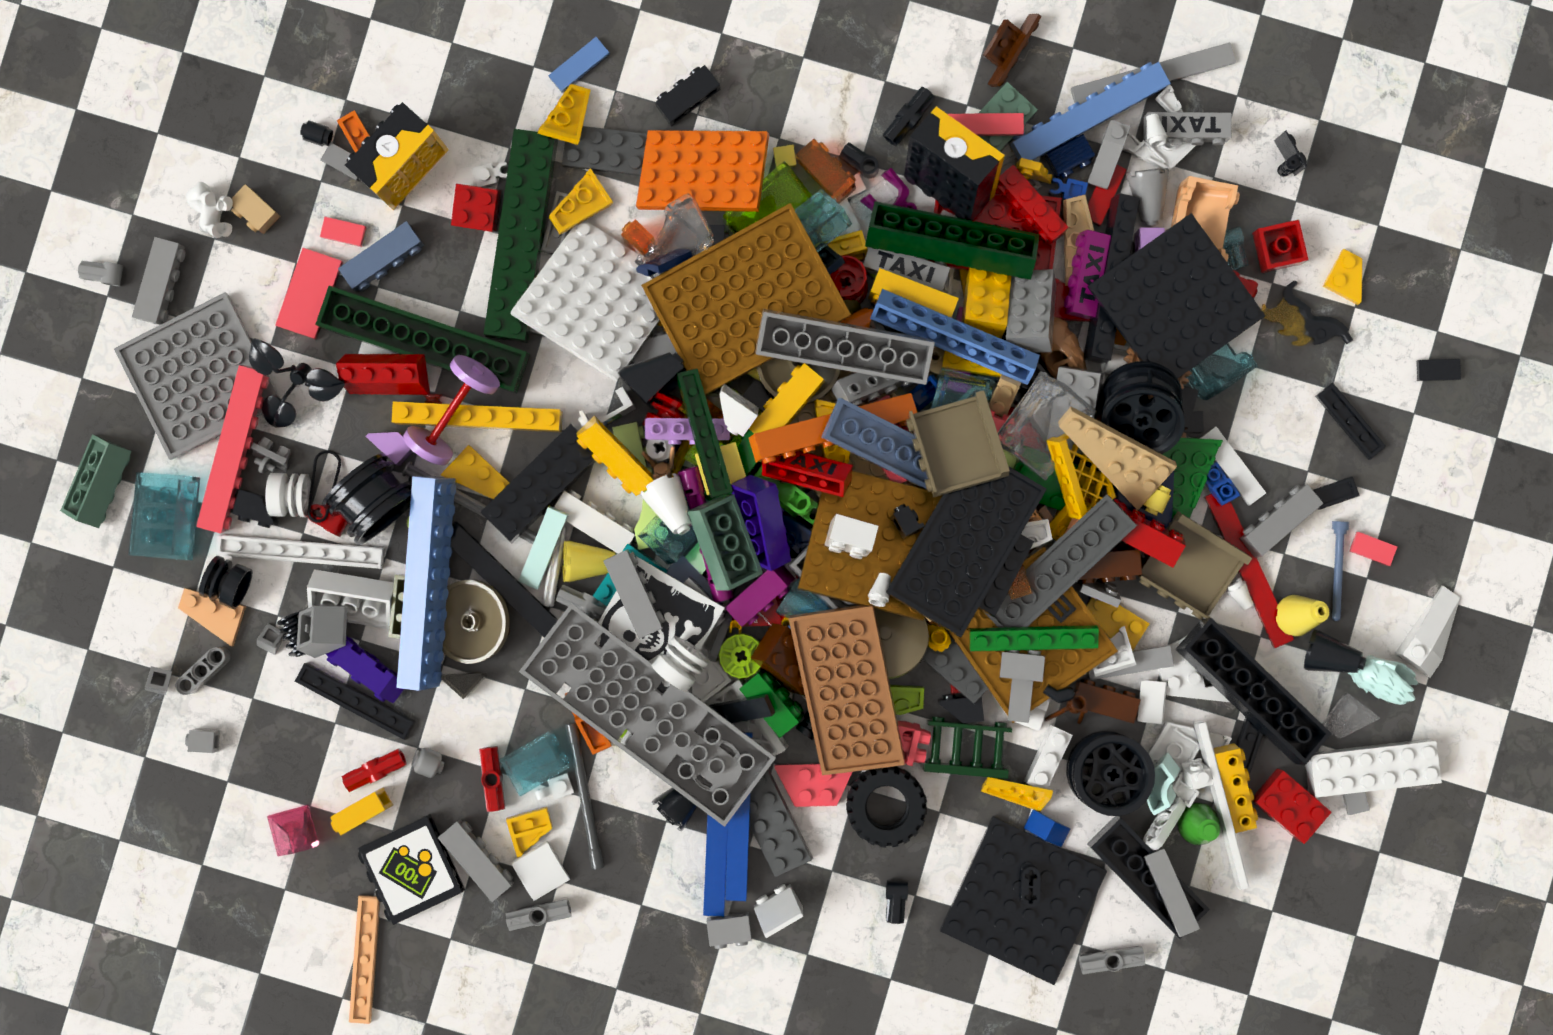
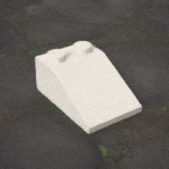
(778, 909)

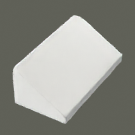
(1152, 701)

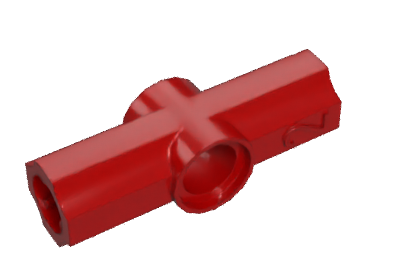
(374, 770)
(493, 792)

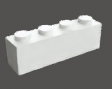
(593, 523)

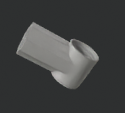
(105, 273)

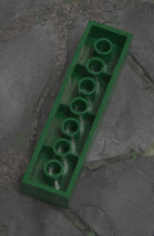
(952, 240)

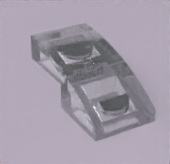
(881, 193)

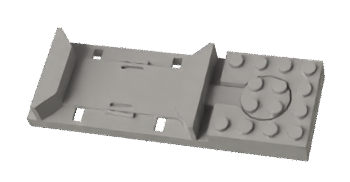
(671, 731)

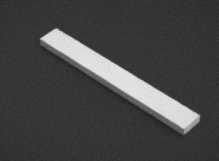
(300, 551)
(1222, 806)

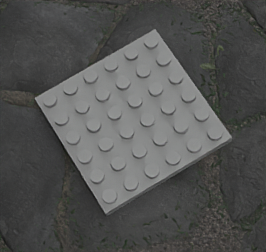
(188, 372)

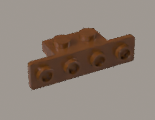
(1007, 45)

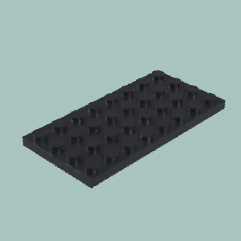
(965, 549)

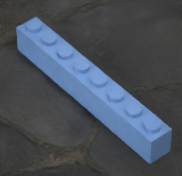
(1090, 113)

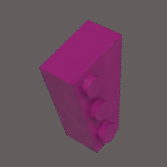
(760, 595)

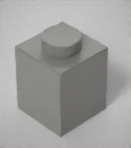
(158, 680)
(203, 741)

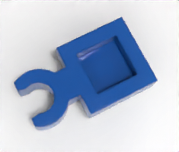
(1071, 189)

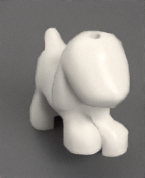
(210, 210)

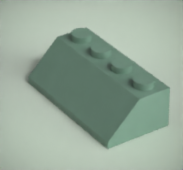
(95, 481)

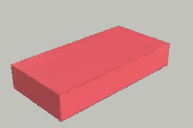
(343, 231)
(1373, 549)

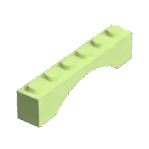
(631, 437)

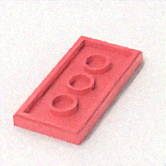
(307, 292)

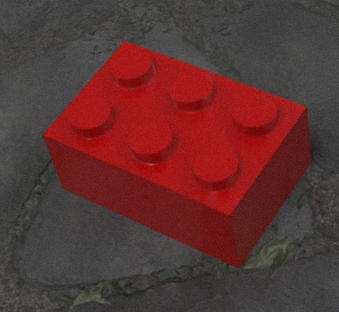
(1291, 806)

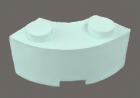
(1163, 793)

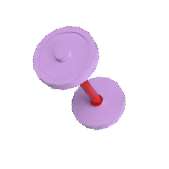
(429, 444)

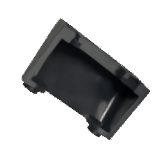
(653, 376)

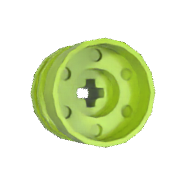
(729, 660)

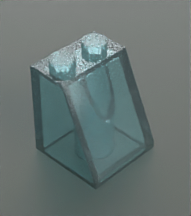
(534, 763)

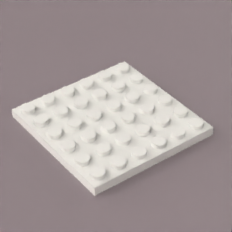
(591, 300)

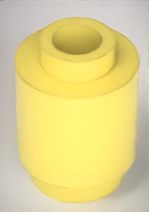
(1158, 500)

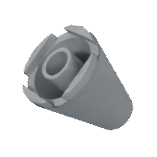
(1151, 189)

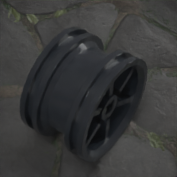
(369, 498)

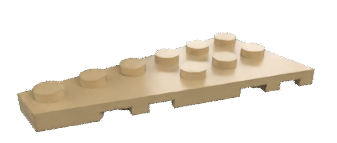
(1125, 462)

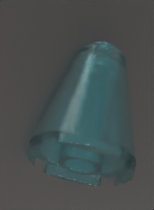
(800, 602)

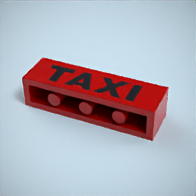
(811, 472)

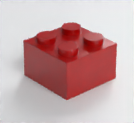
(476, 207)
(1280, 246)

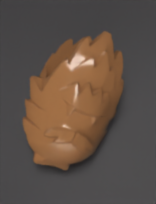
(1063, 344)

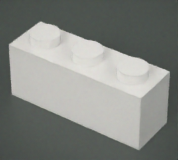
(1048, 757)

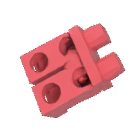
(911, 735)

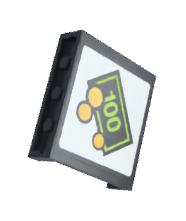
(410, 870)

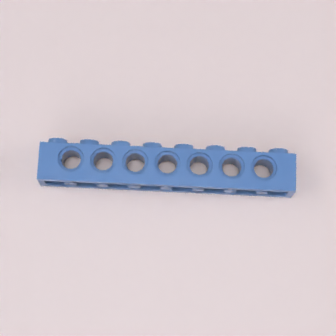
(955, 337)

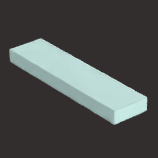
(543, 547)

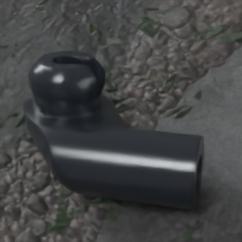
(1061, 695)

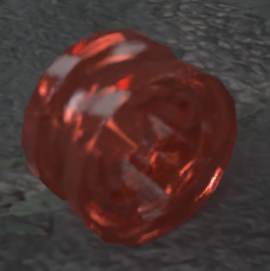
(433, 398)

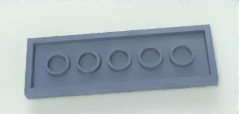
(874, 441)

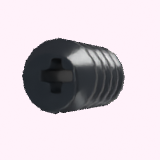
(291, 628)

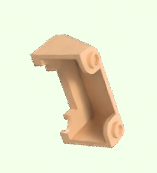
(1209, 204)

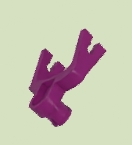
(903, 191)

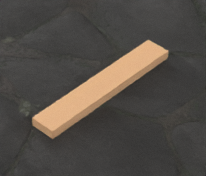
(364, 959)

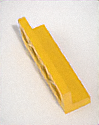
(850, 244)

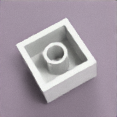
(851, 536)

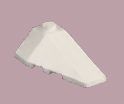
(1429, 636)

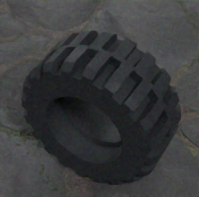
(886, 834)

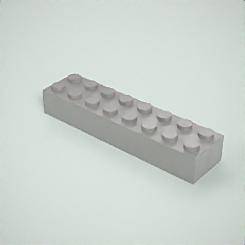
(844, 346)

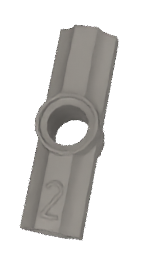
(583, 601)
(525, 917)
(1125, 959)

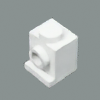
(1196, 774)

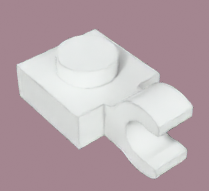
(558, 787)

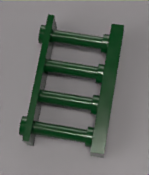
(955, 765)

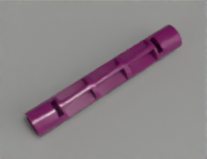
(694, 492)

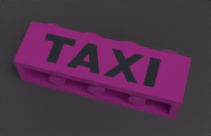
(1087, 267)

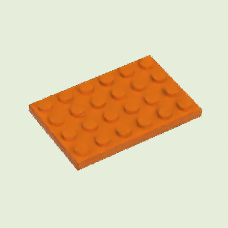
(713, 166)

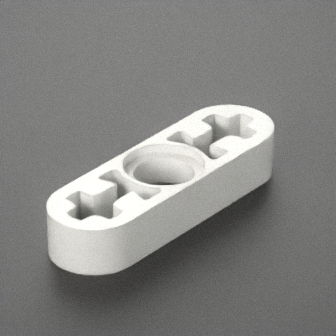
(1158, 831)

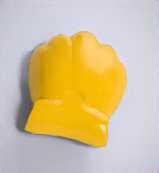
(938, 638)

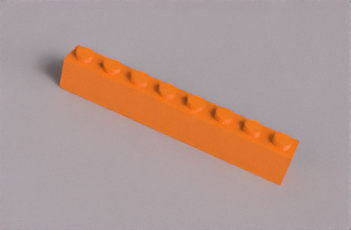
(807, 434)

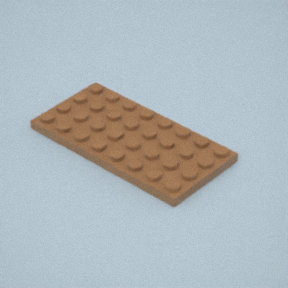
(847, 689)

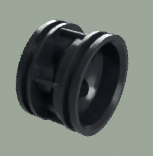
(1141, 422)

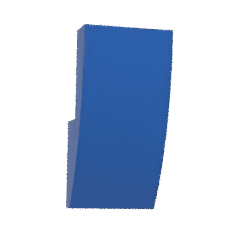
(1220, 486)

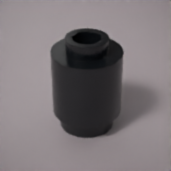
(316, 133)

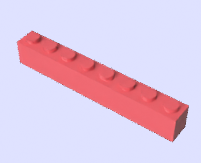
(232, 449)

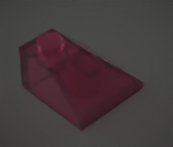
(293, 830)

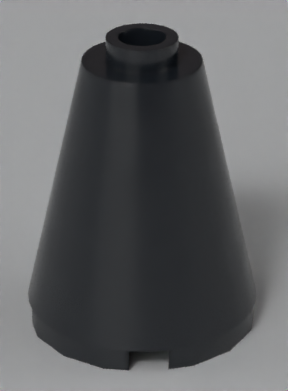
(1332, 655)
(675, 807)

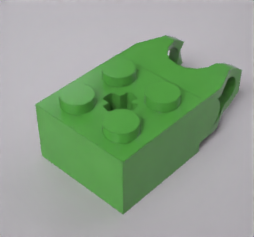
(792, 498)

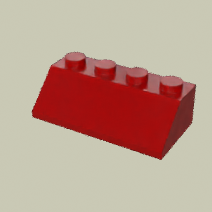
(384, 374)

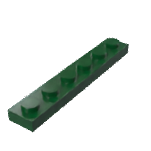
(704, 433)

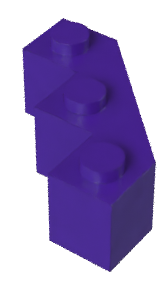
(366, 669)

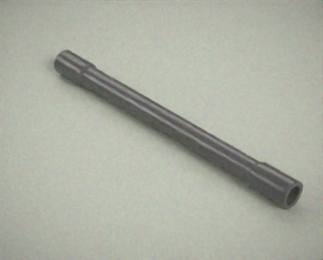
(594, 850)

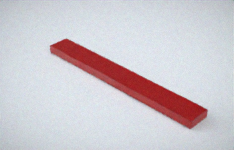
(1252, 573)

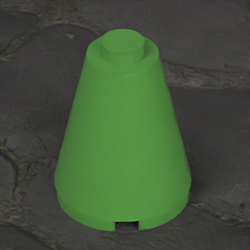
(1199, 824)

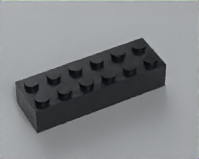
(539, 485)
(1124, 855)

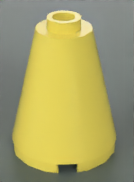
(583, 561)
(1300, 614)

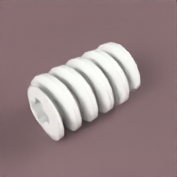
(653, 452)

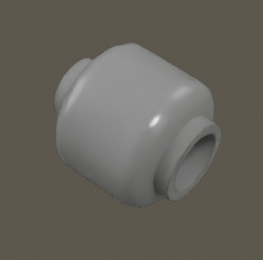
(427, 762)

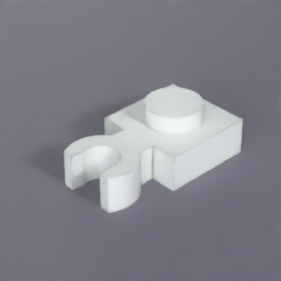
(487, 175)

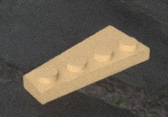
(1078, 219)

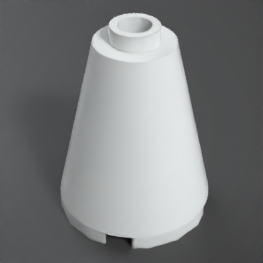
(669, 503)

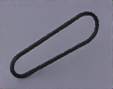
(312, 484)

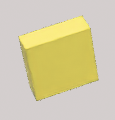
(786, 154)

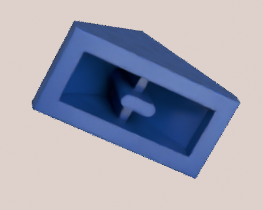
(923, 393)
(1047, 828)

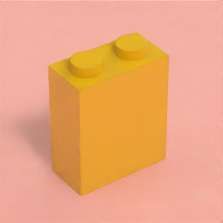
(361, 811)

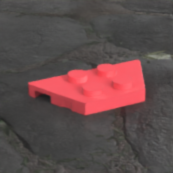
(808, 785)

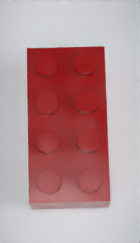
(1153, 537)

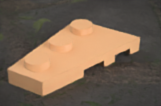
(212, 615)

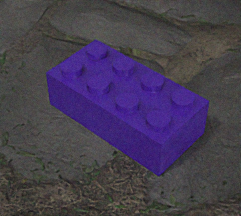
(763, 519)

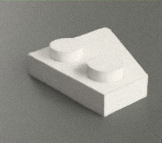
(1120, 660)

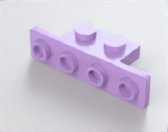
(679, 429)

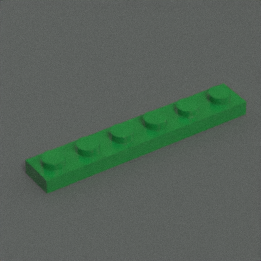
(1034, 638)

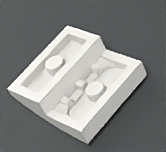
(540, 870)

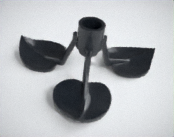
(321, 383)

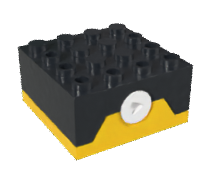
(397, 155)
(953, 165)

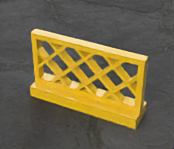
(1069, 477)

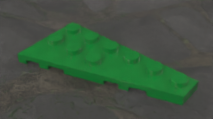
(1193, 464)

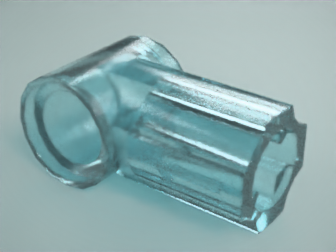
(1234, 248)

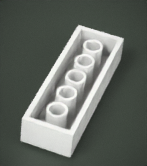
(1373, 768)

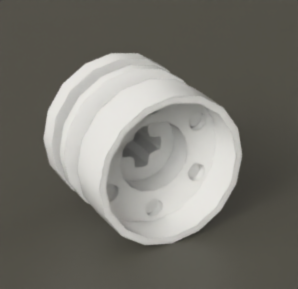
(287, 494)
(683, 660)

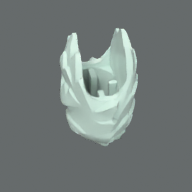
(1386, 680)

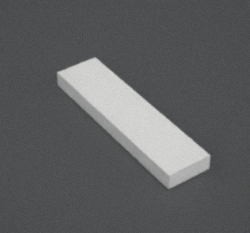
(1235, 469)

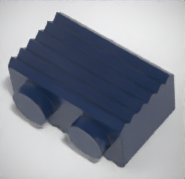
(1070, 156)

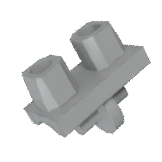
(269, 460)

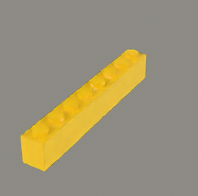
(479, 416)

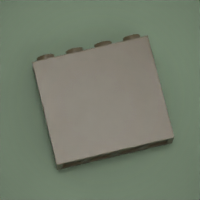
(958, 445)
(1201, 571)

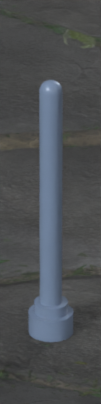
(1340, 529)

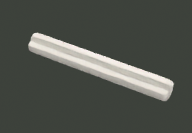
(553, 572)

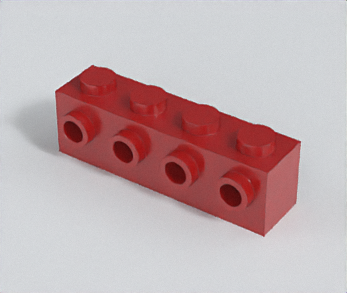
(1031, 205)

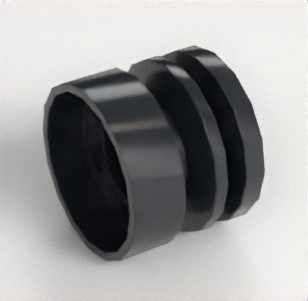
(225, 582)

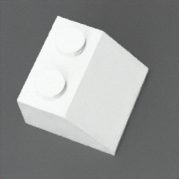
(737, 411)

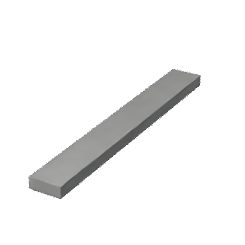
(1174, 69)

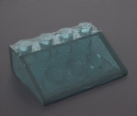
(164, 516)

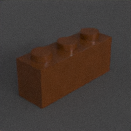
(1108, 702)

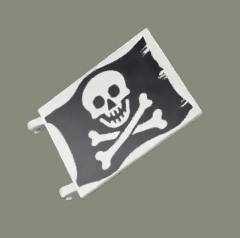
(684, 610)

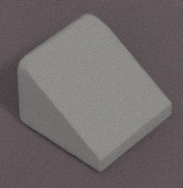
(270, 639)

